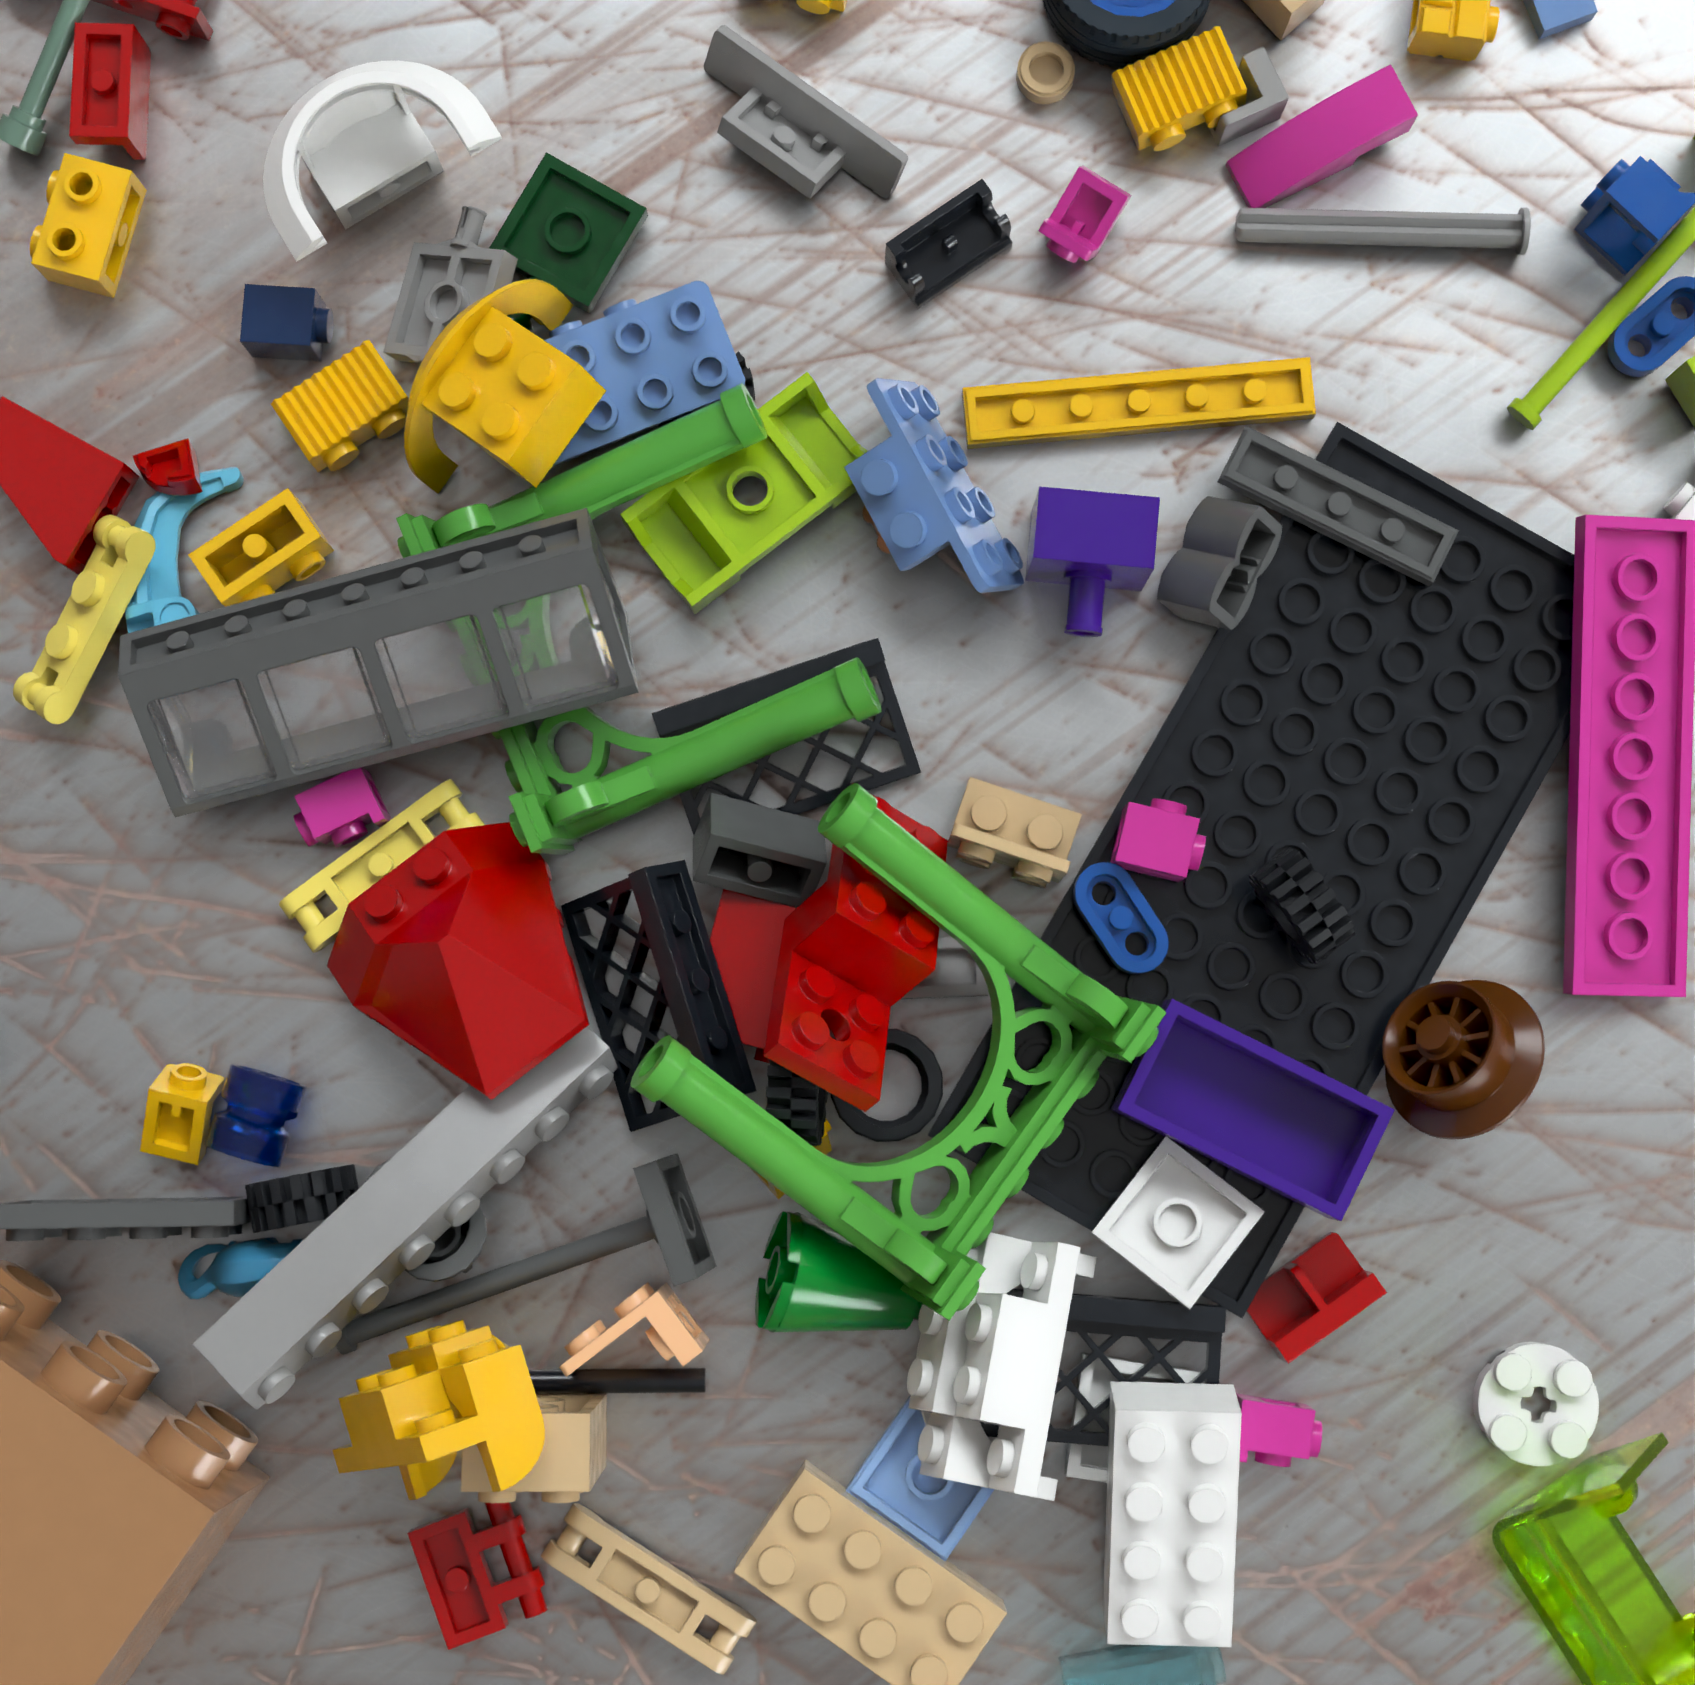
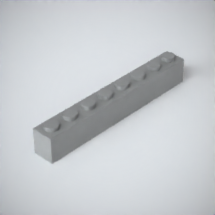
(396, 1220)

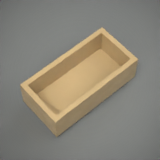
(868, 1585)

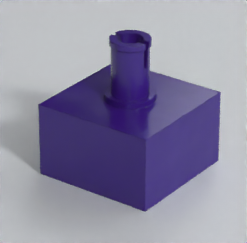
(1091, 545)

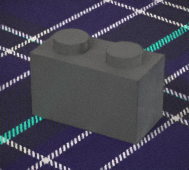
(758, 851)

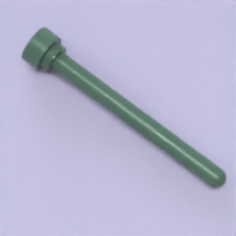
(24, 123)

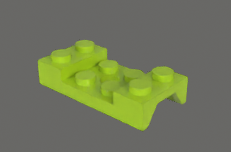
(709, 538)

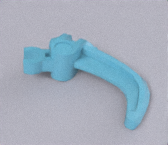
(162, 516)

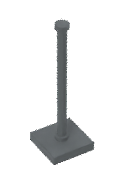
(669, 1220)

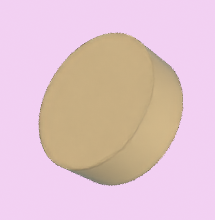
(1045, 72)

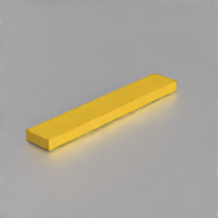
(1138, 403)

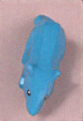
(234, 1268)

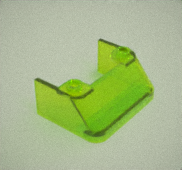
(1592, 1578)

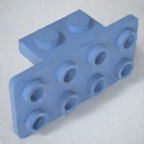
(651, 361)
(923, 494)

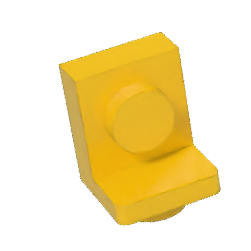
(180, 1112)

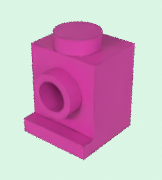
(340, 809)
(1278, 1430)

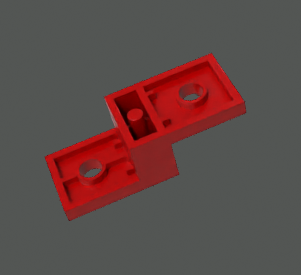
(842, 969)

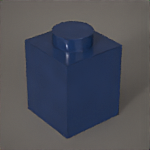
(285, 322)

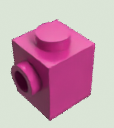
(1158, 840)

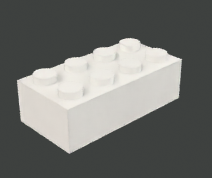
(1171, 1514)

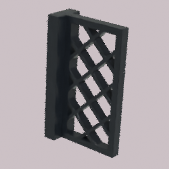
(718, 704)
(687, 981)
(1136, 1319)

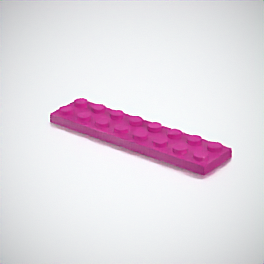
(1630, 757)

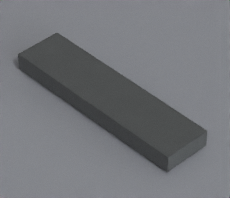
(1338, 506)

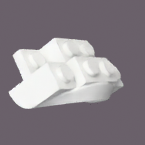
(996, 1368)

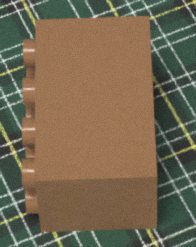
(101, 1496)

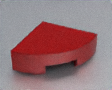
(171, 468)

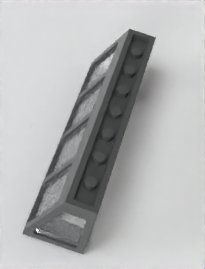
(379, 663)

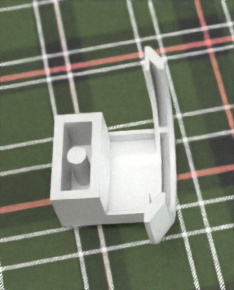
(363, 144)

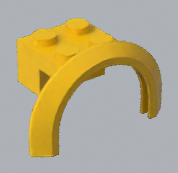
(499, 387)

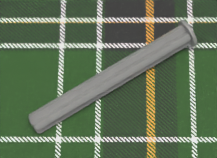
(1385, 228)

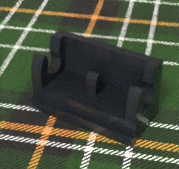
(948, 244)

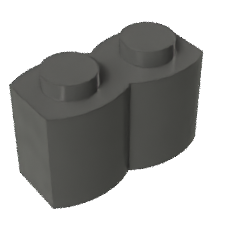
(1219, 563)

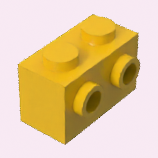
(87, 225)
(263, 551)

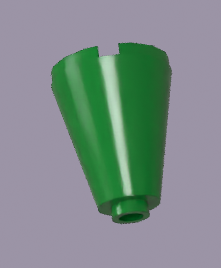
(826, 1283)

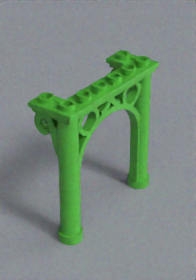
(555, 819)
(1104, 1025)

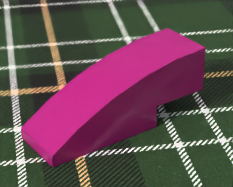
(1323, 139)

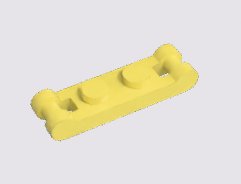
(87, 620)
(371, 861)

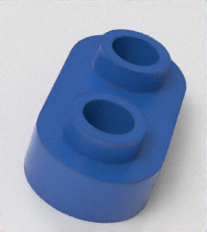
(1655, 329)
(1124, 915)

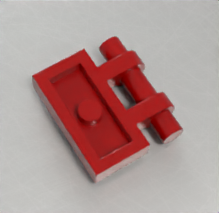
(460, 1579)

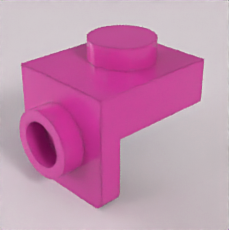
(1084, 216)

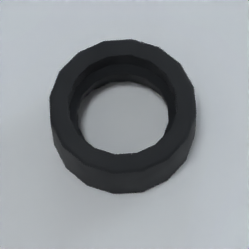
(927, 1103)

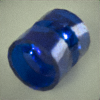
(255, 1115)

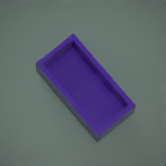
(1254, 1110)

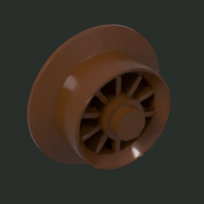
(1462, 1057)

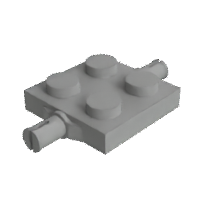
(442, 283)

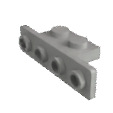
(794, 125)

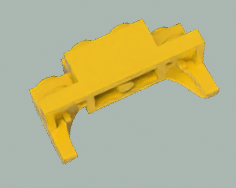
(440, 1398)

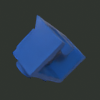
(1632, 212)

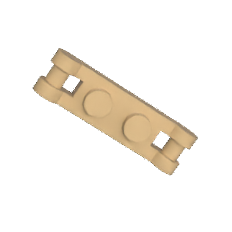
(648, 1589)

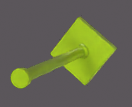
(1604, 324)

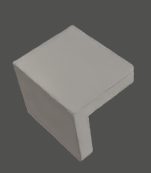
(1264, 99)

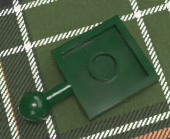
(569, 232)

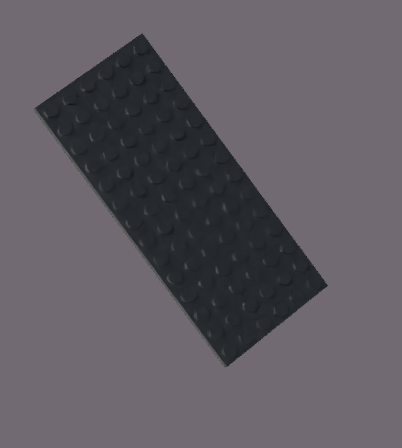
(1380, 741)

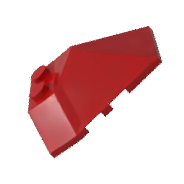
(464, 957)

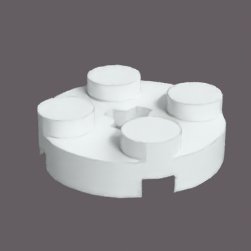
(1561, 1430)

